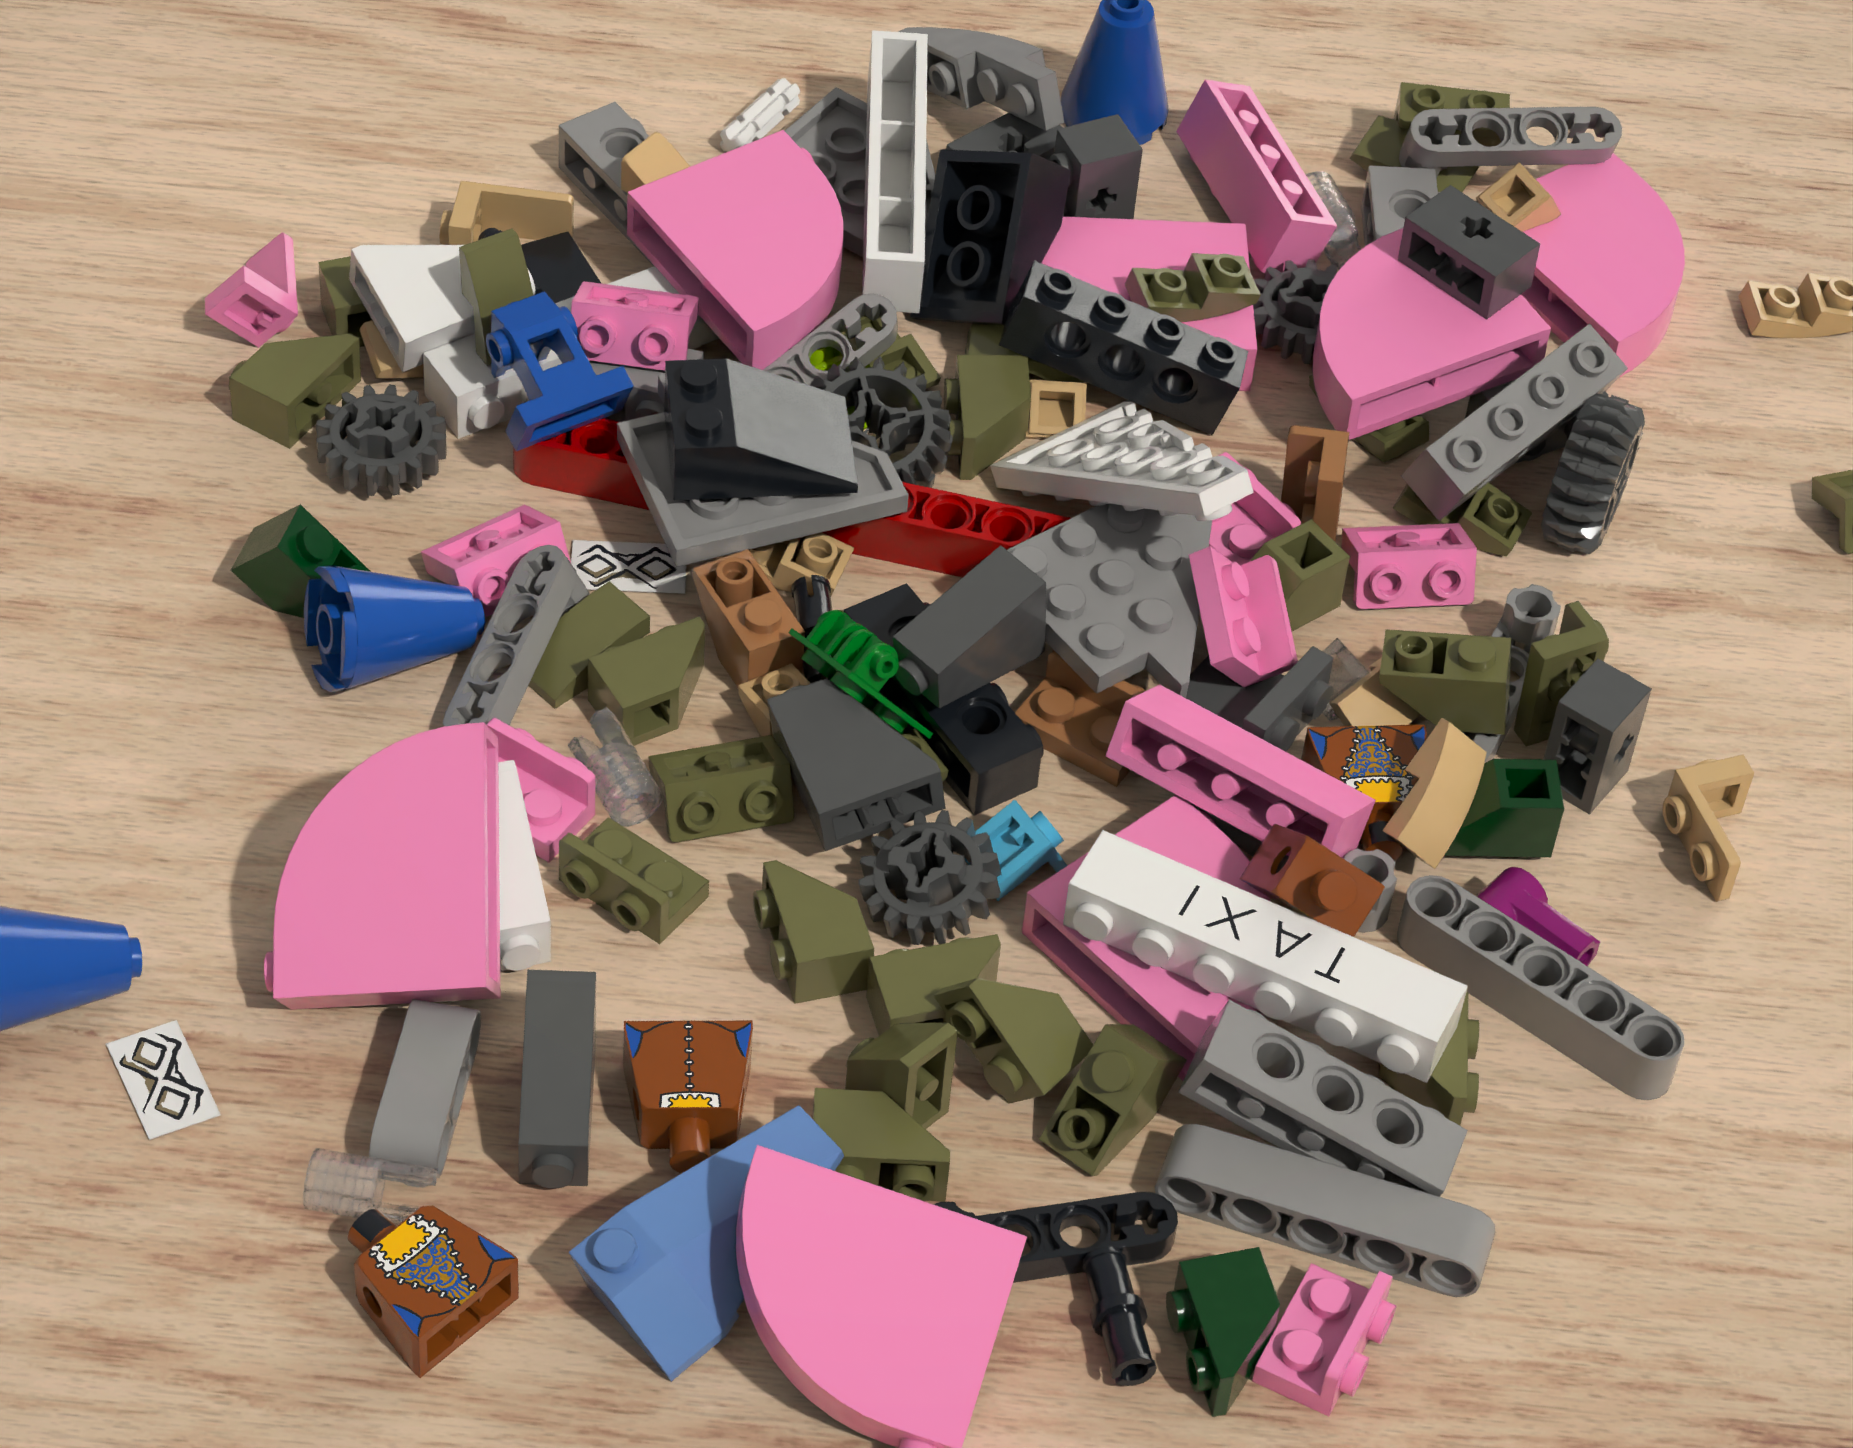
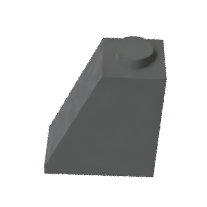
(974, 631)
(851, 764)
(557, 1078)

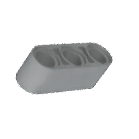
(426, 1084)

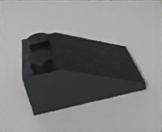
(985, 230)
(753, 433)

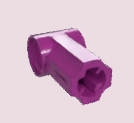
(1526, 902)

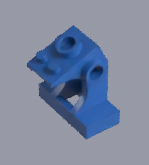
(561, 395)

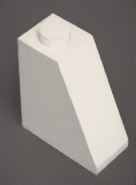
(413, 297)
(523, 905)

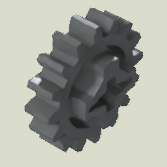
(1291, 307)
(381, 440)
(931, 878)

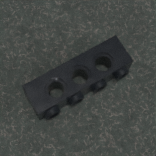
(1124, 347)
(976, 736)

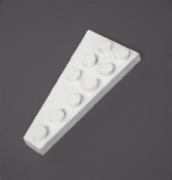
(1129, 463)

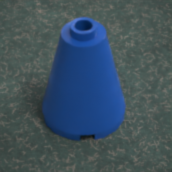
(1119, 71)
(384, 624)
(60, 963)

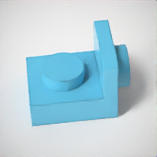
(1021, 845)

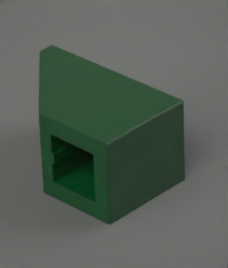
(283, 558)
(1513, 811)
(1227, 1319)

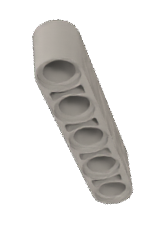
(1540, 987)
(1326, 1210)

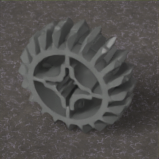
(897, 413)
(1592, 473)

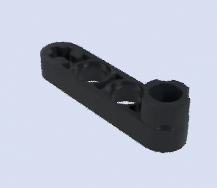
(1054, 1257)

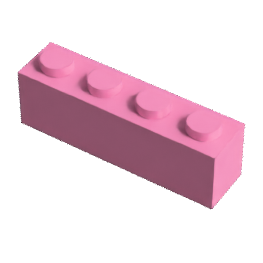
(1255, 176)
(1234, 772)

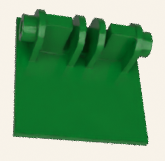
(856, 663)

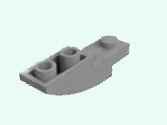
(993, 69)

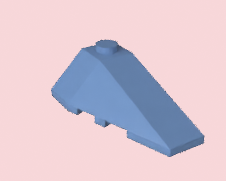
(671, 1255)

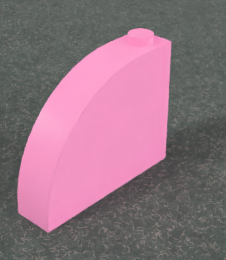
(749, 238)
(1108, 248)
(1607, 259)
(1405, 346)
(396, 881)
(1127, 988)
(872, 1298)

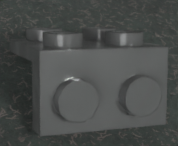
(1271, 708)

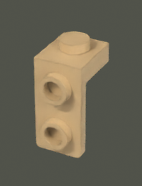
(485, 206)
(1691, 811)

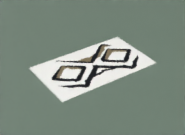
(627, 566)
(163, 1079)

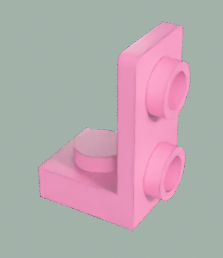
(260, 295)

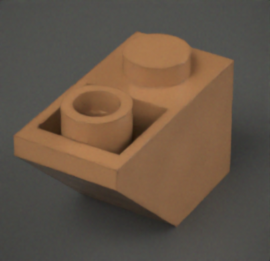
(747, 618)

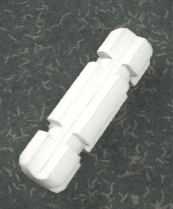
(761, 115)

